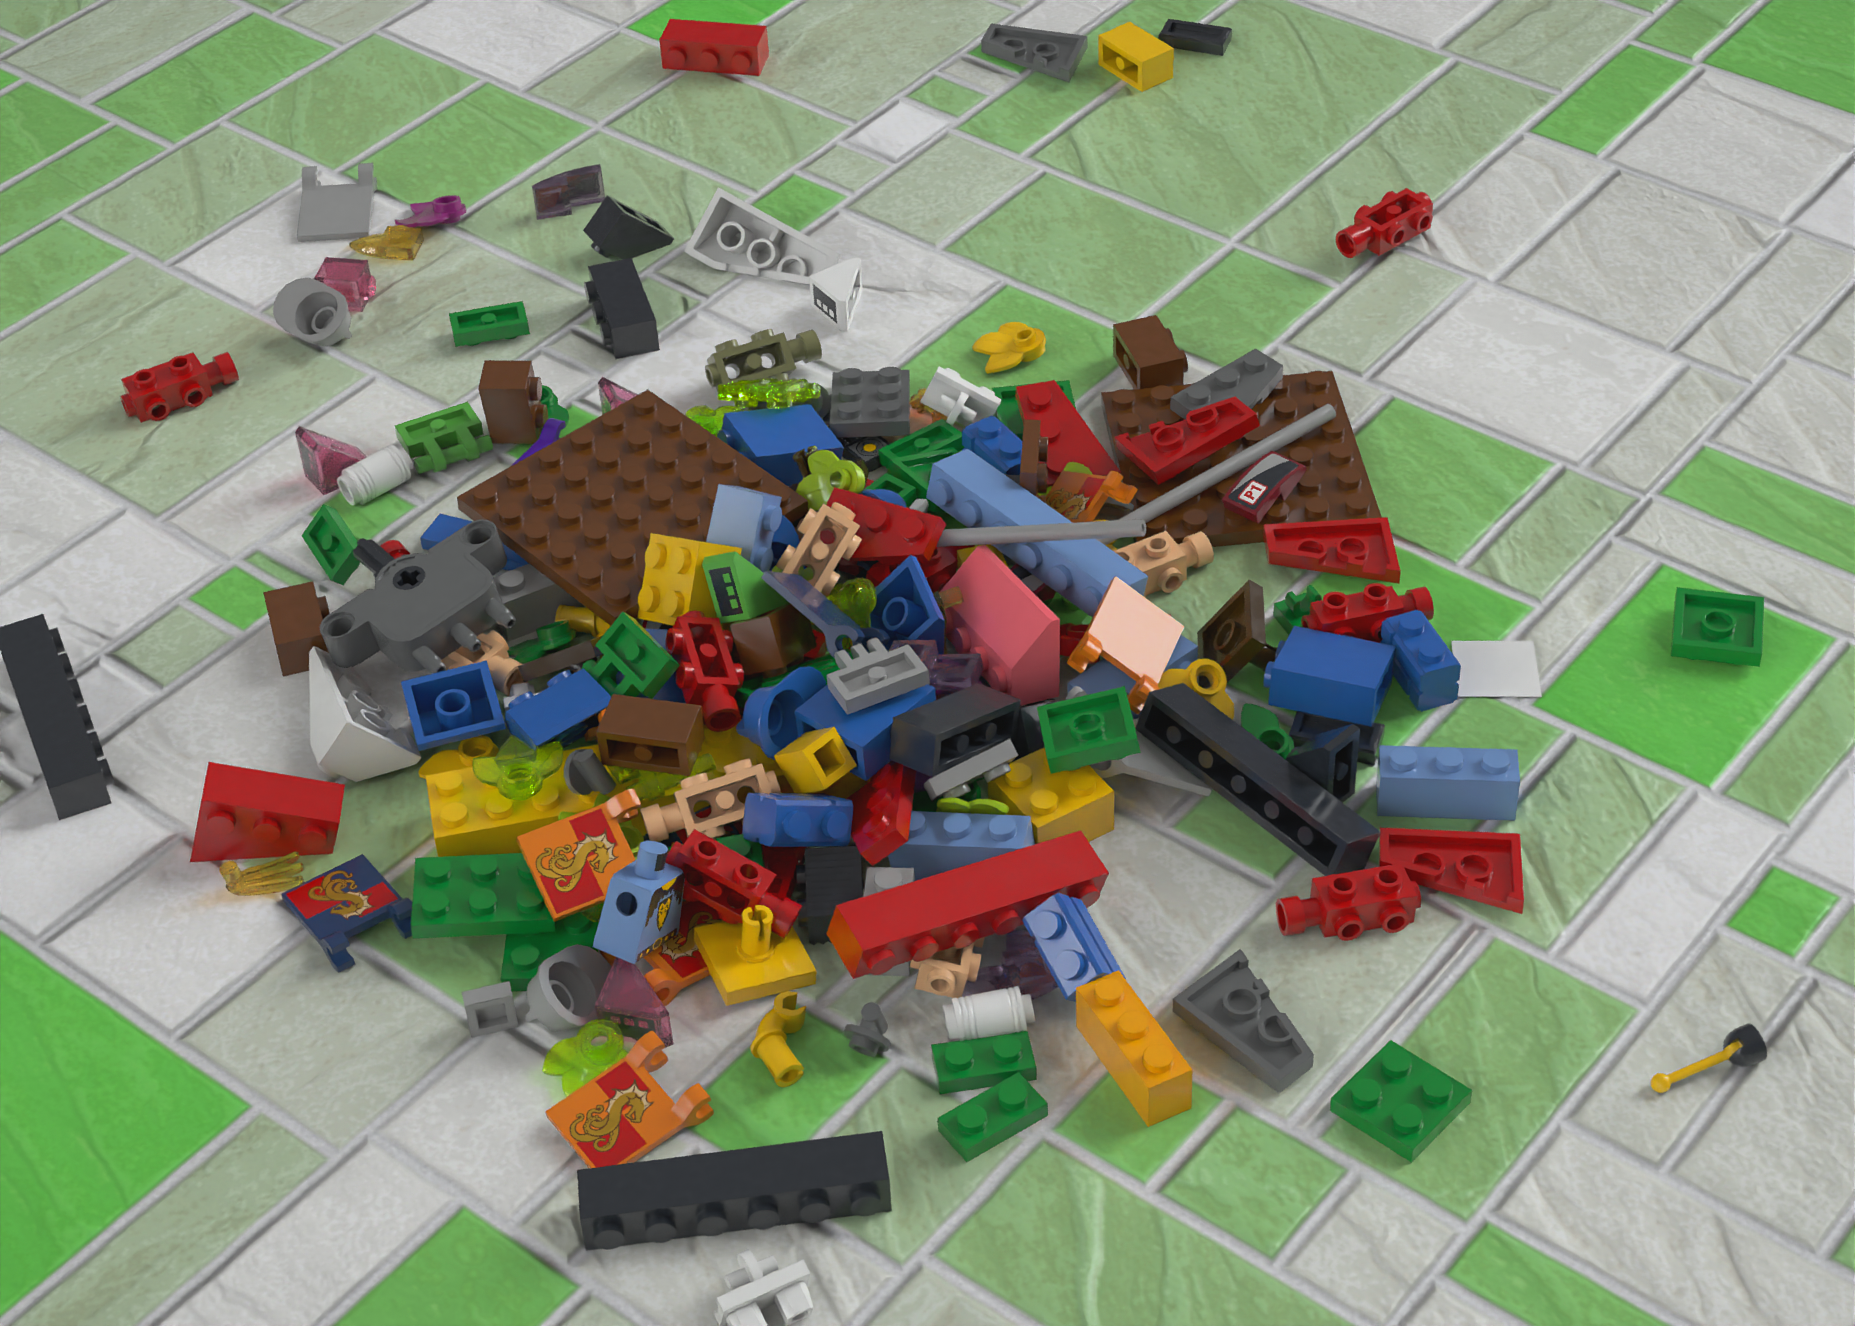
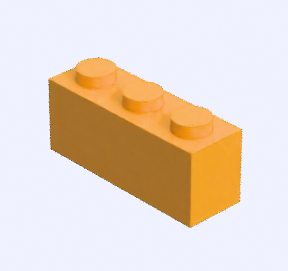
(1134, 1048)

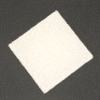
(1497, 669)

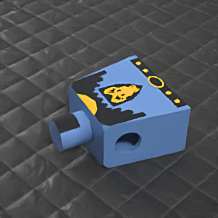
(641, 905)

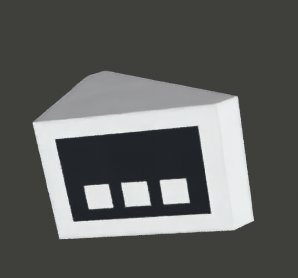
(837, 292)

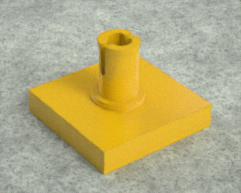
(752, 960)

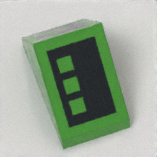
(738, 588)

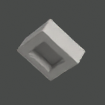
(490, 1009)

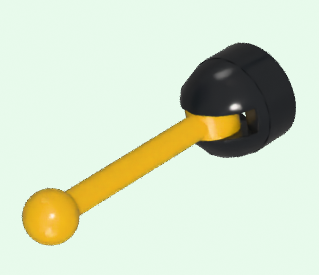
(1741, 1047)

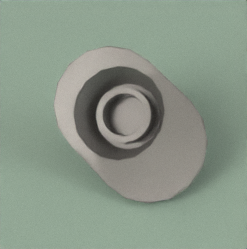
(313, 312)
(567, 988)

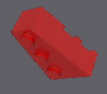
(264, 815)

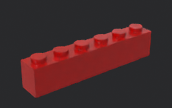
(962, 904)

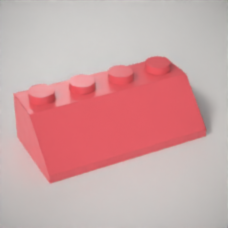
(1005, 626)

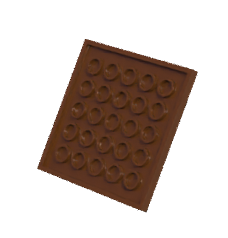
(1329, 490)
(599, 492)

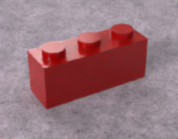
(714, 47)

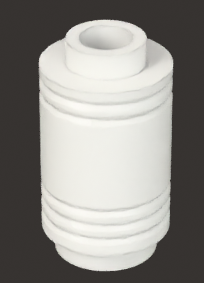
(375, 475)
(988, 1014)

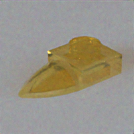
(395, 243)

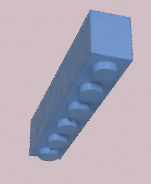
(987, 498)

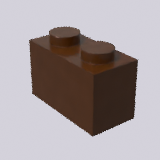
(1148, 353)
(512, 401)
(295, 624)
(773, 641)
(650, 735)

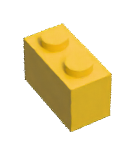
(1135, 56)

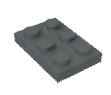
(870, 403)

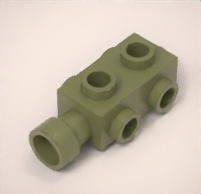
(747, 357)

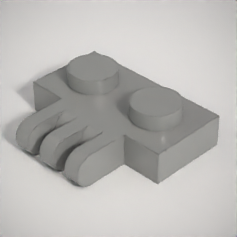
(875, 675)
(988, 764)

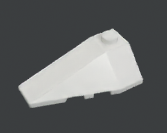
(752, 243)
(349, 727)

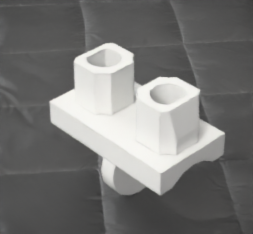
(959, 398)
(784, 1287)

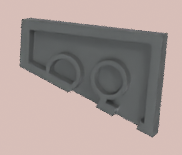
(1039, 50)
(1247, 378)
(1243, 1021)

